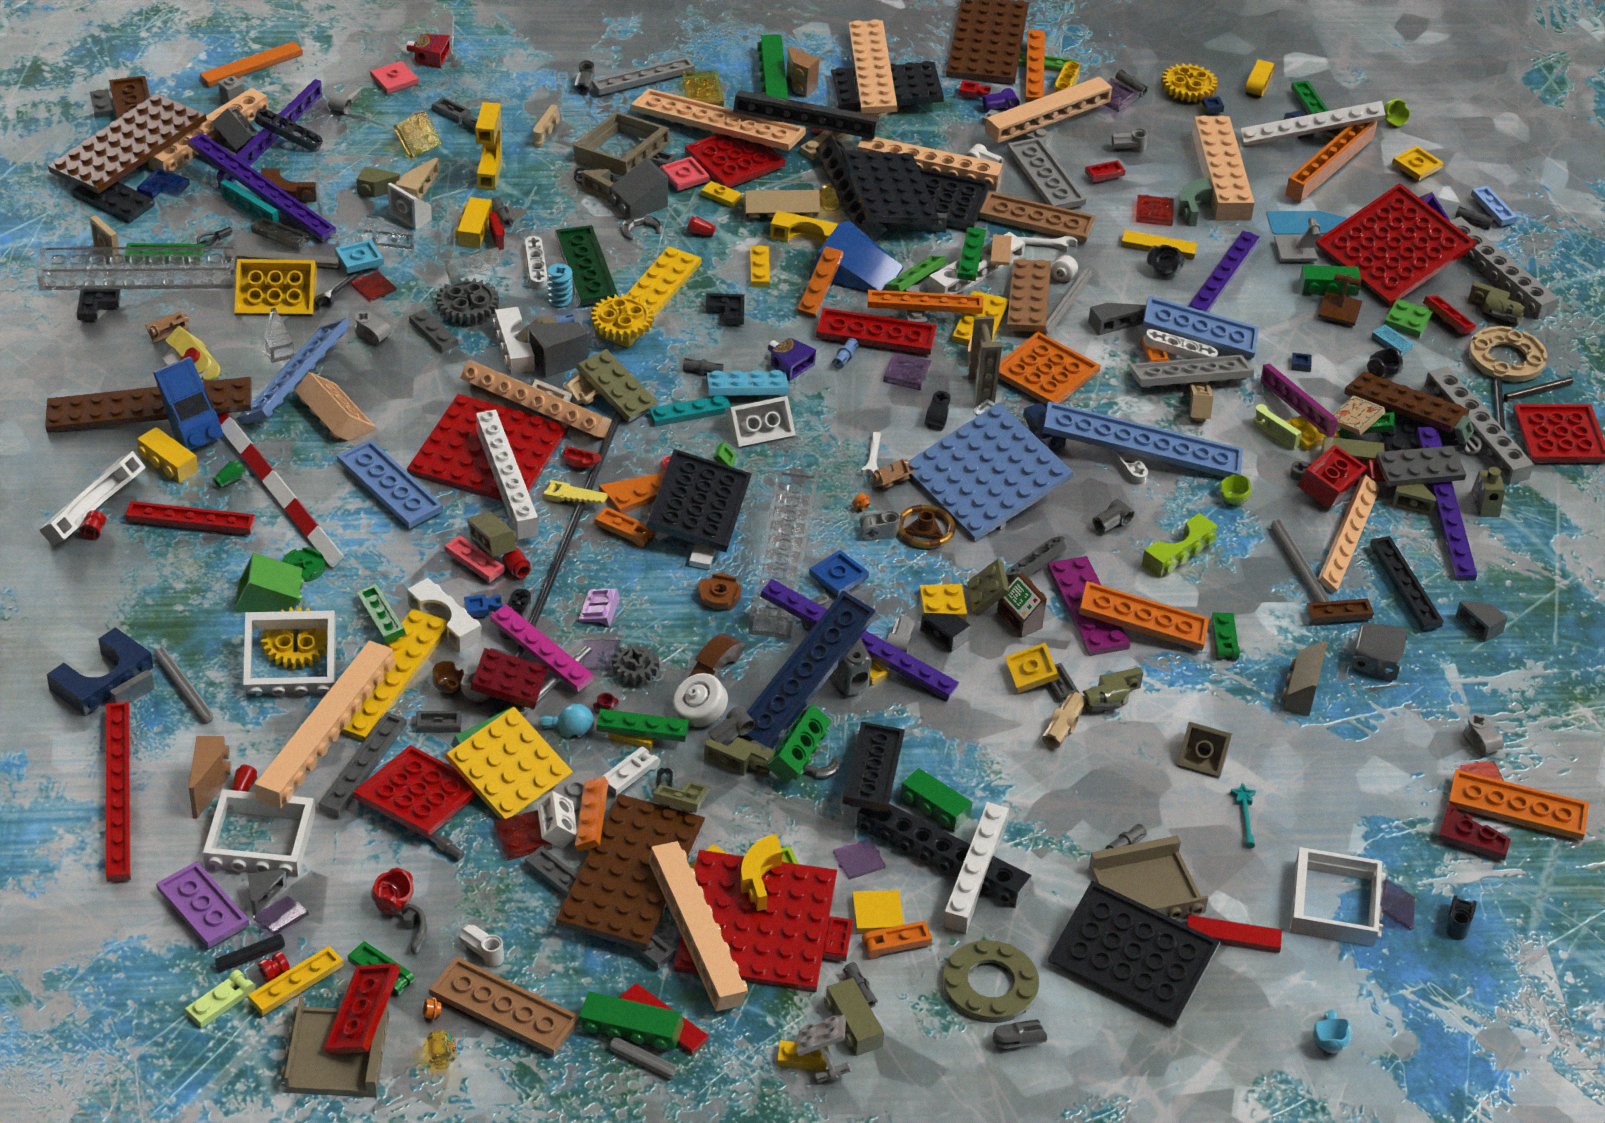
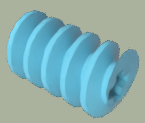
(560, 285)

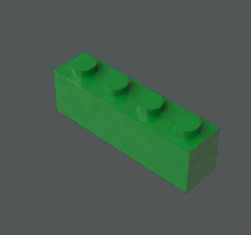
(631, 1020)

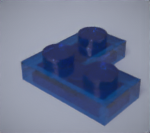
(162, 180)

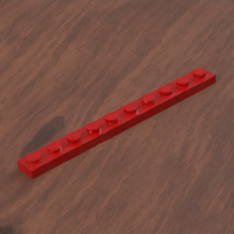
(118, 792)

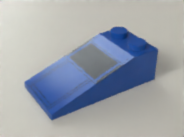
(187, 404)

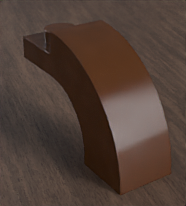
(299, 190)
(717, 653)

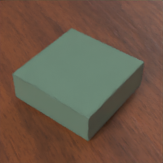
(1463, 429)

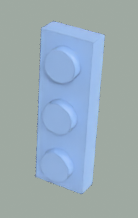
(1494, 205)

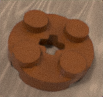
(727, 599)

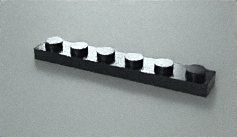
(1406, 583)

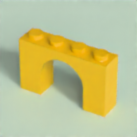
(489, 134)

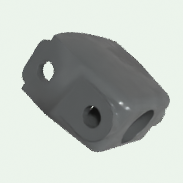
(1377, 649)
(853, 672)

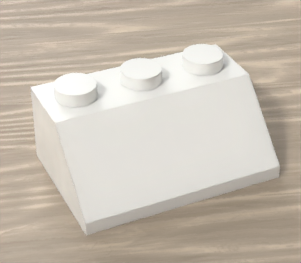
(760, 421)

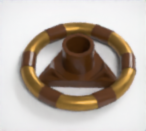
(926, 526)

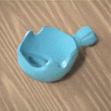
(573, 720)
(1332, 1033)

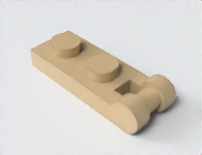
(545, 125)

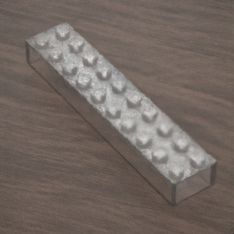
(137, 268)
(783, 551)

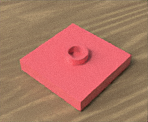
(394, 77)
(685, 173)

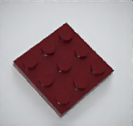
(509, 678)

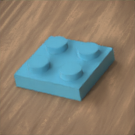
(359, 256)

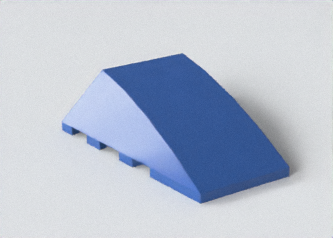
(863, 261)

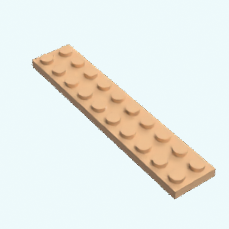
(872, 66)
(718, 119)

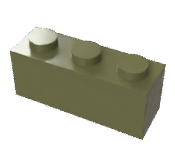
(1358, 449)
(492, 534)
(862, 1028)

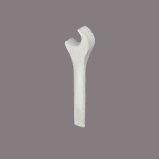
(1060, 243)
(871, 466)

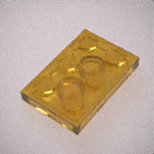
(703, 87)

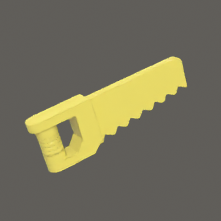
(569, 493)

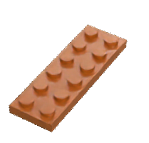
(1144, 616)
(1519, 804)

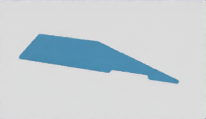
(1297, 221)

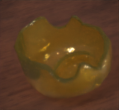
(828, 198)

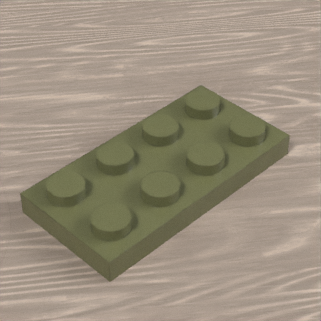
(617, 385)

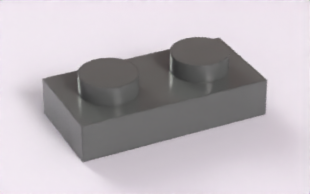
(101, 103)

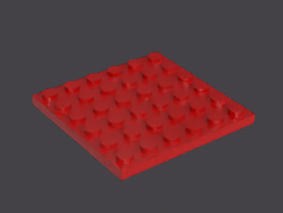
(1396, 243)
(456, 456)
(774, 944)

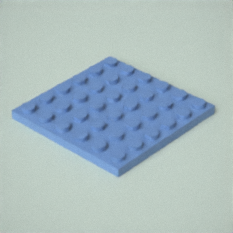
(988, 471)

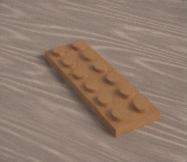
(1037, 216)
(1029, 295)
(504, 1005)

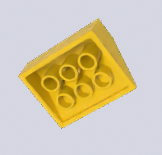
(275, 284)

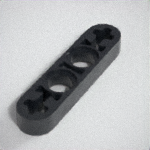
(287, 132)

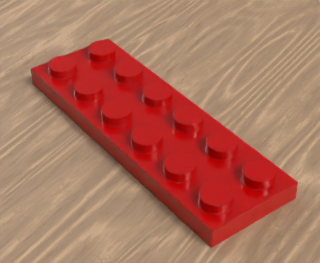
(876, 331)

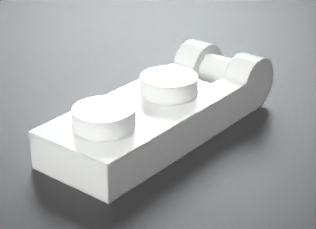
(631, 770)

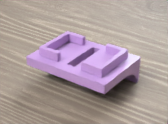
(600, 606)

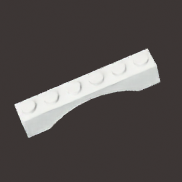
(109, 482)
(972, 874)

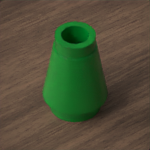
(231, 472)

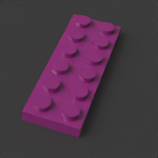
(1070, 580)

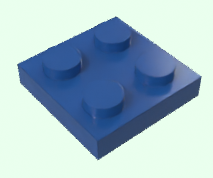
(838, 573)

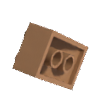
(208, 771)

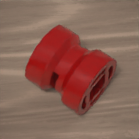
(93, 525)
(273, 967)

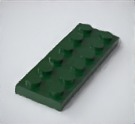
(585, 258)

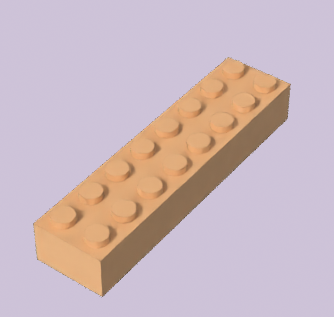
(1224, 167)

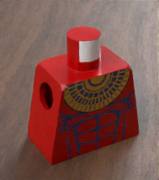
(430, 49)

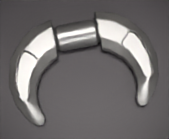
(647, 219)
(823, 772)

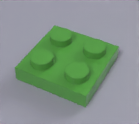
(1408, 318)

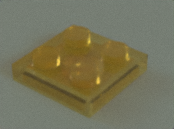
(417, 134)

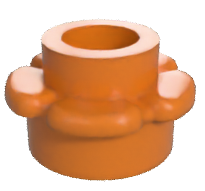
(861, 502)
(431, 1009)

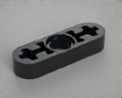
(521, 608)

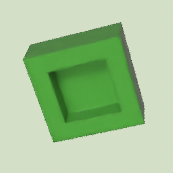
(725, 455)

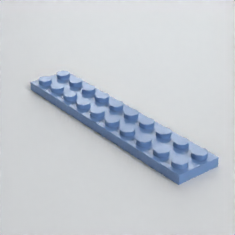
(1142, 440)

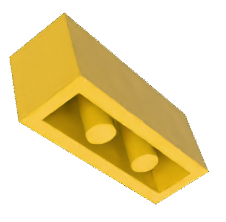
(473, 222)
(167, 454)

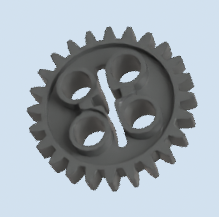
(455, 305)

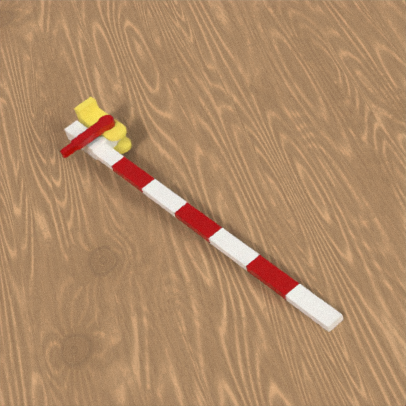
(189, 346)

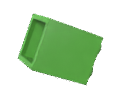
(268, 586)

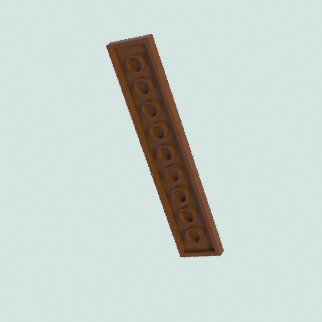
(138, 405)

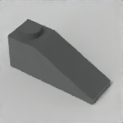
(1115, 316)

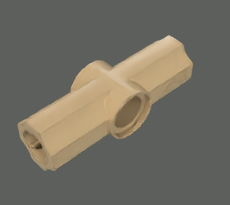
(1064, 720)

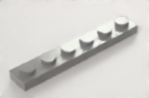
(642, 75)

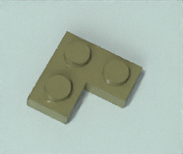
(687, 799)

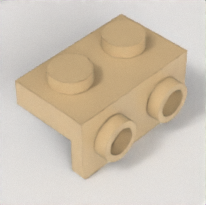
(581, 389)

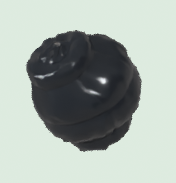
(1165, 259)
(1386, 363)

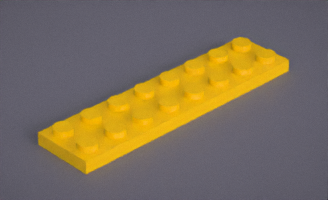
(661, 283)
(410, 654)

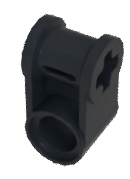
(938, 409)
(1460, 917)

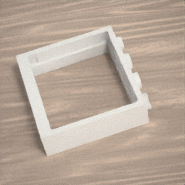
(289, 620)
(254, 862)
(1341, 865)

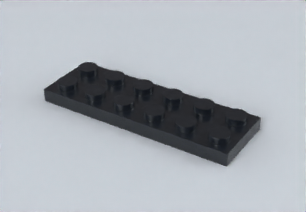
(873, 767)

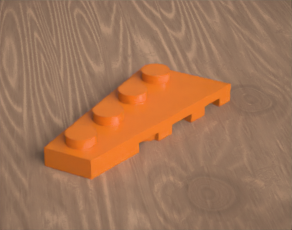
(632, 492)

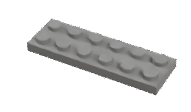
(1046, 173)
(1191, 370)

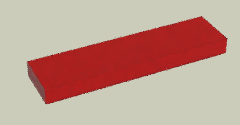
(1238, 933)
(691, 1037)

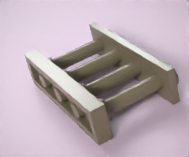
(984, 360)

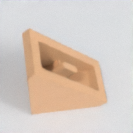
(1000, 249)

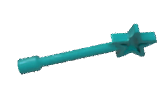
(1245, 796)

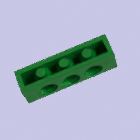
(799, 744)

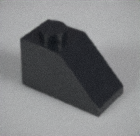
(946, 629)

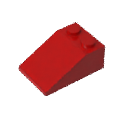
(1331, 476)

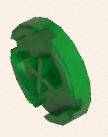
(309, 560)

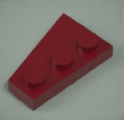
(1468, 834)

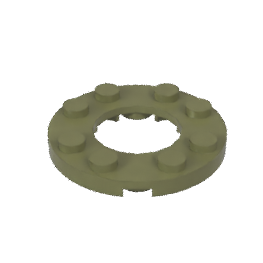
(990, 1008)

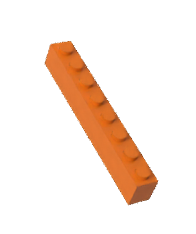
(1329, 160)

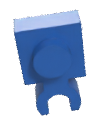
(479, 605)

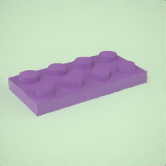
(202, 904)

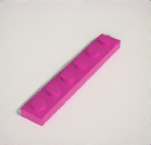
(542, 648)

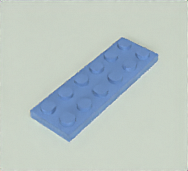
(1201, 326)
(390, 483)

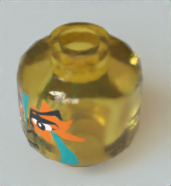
(440, 1049)

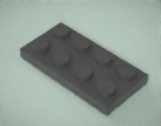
(1420, 466)

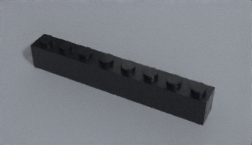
(806, 114)

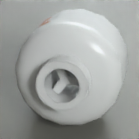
(1066, 268)

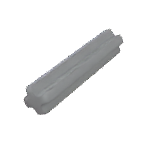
(643, 1058)

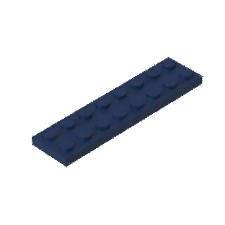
(808, 668)

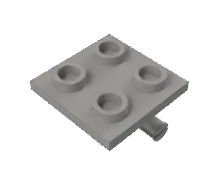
(1299, 247)
(820, 1037)

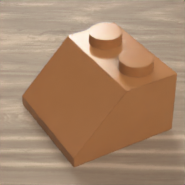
(802, 72)

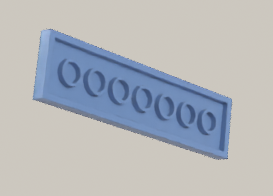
(294, 371)

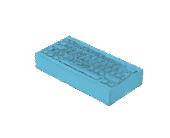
(1391, 338)

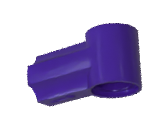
(1004, 99)

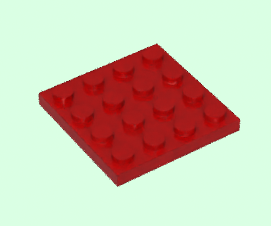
(734, 159)
(1560, 433)
(416, 791)

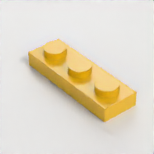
(759, 266)

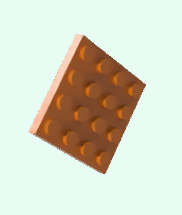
(1046, 369)

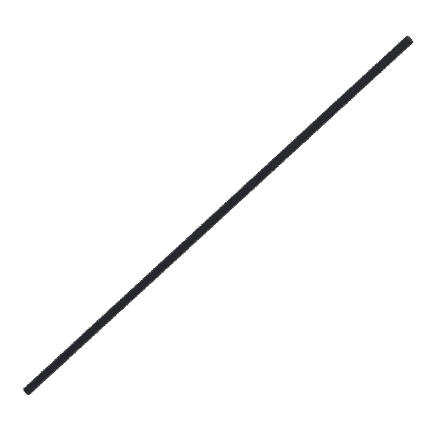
(565, 544)

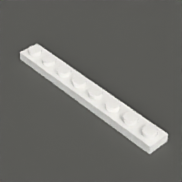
(1313, 123)

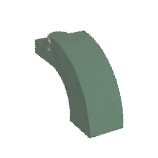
(1191, 195)

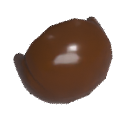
(447, 677)

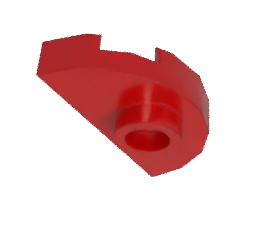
(580, 458)

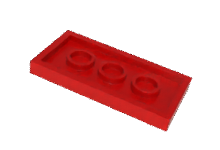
(362, 1008)

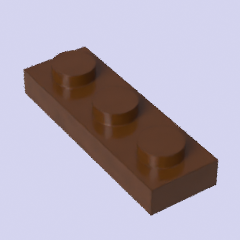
(1339, 611)

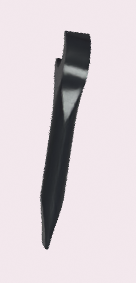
(329, 296)

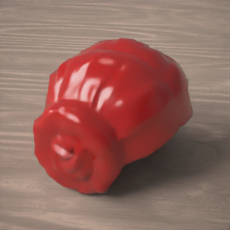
(392, 890)

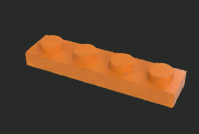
(820, 281)
(591, 814)

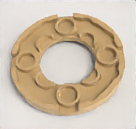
(1532, 348)

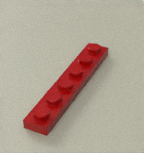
(190, 517)

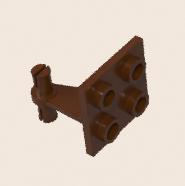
(1339, 307)

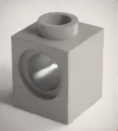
(230, 88)

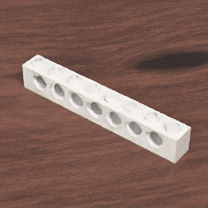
(507, 474)

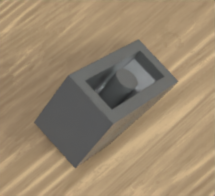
(1481, 618)

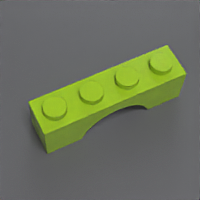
(1165, 557)

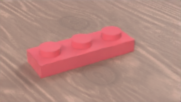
(474, 558)

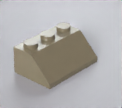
(1304, 679)

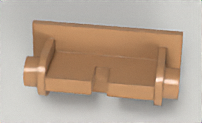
(165, 326)
(900, 471)

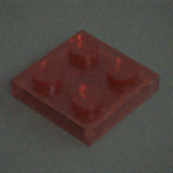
(1154, 210)
(520, 835)

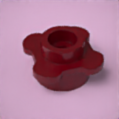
(605, 701)

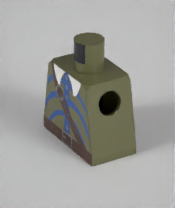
(1488, 492)

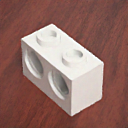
(557, 819)

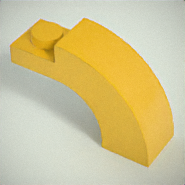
(757, 861)

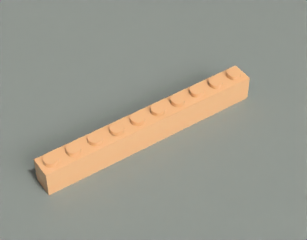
(324, 725)

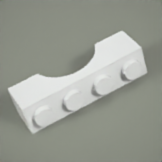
(518, 354)
(461, 629)

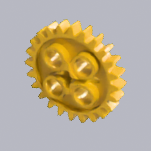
(1189, 82)
(622, 317)
(280, 645)

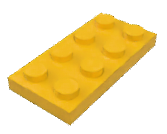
(992, 306)

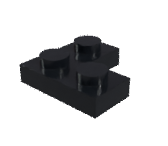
(92, 299)
(730, 304)

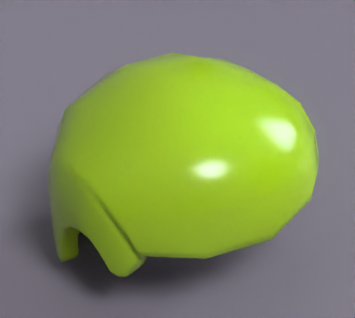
(1396, 112)
(1235, 489)

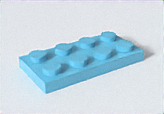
(747, 383)

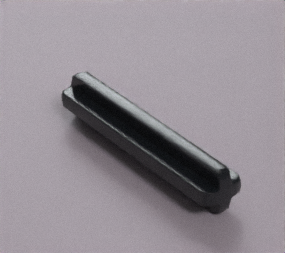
(249, 952)

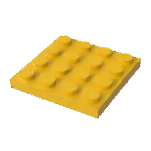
(508, 764)

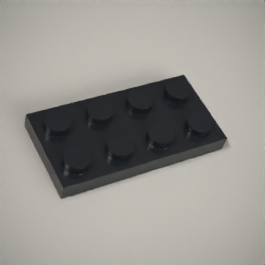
(117, 200)

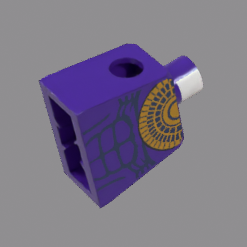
(791, 357)

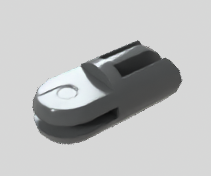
(1019, 1034)

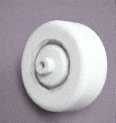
(700, 699)

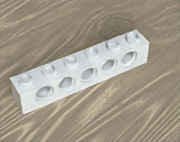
(946, 280)

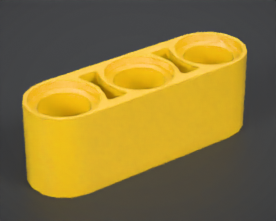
(1068, 76)
(1260, 77)

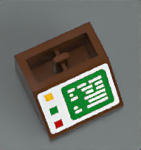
(1023, 606)

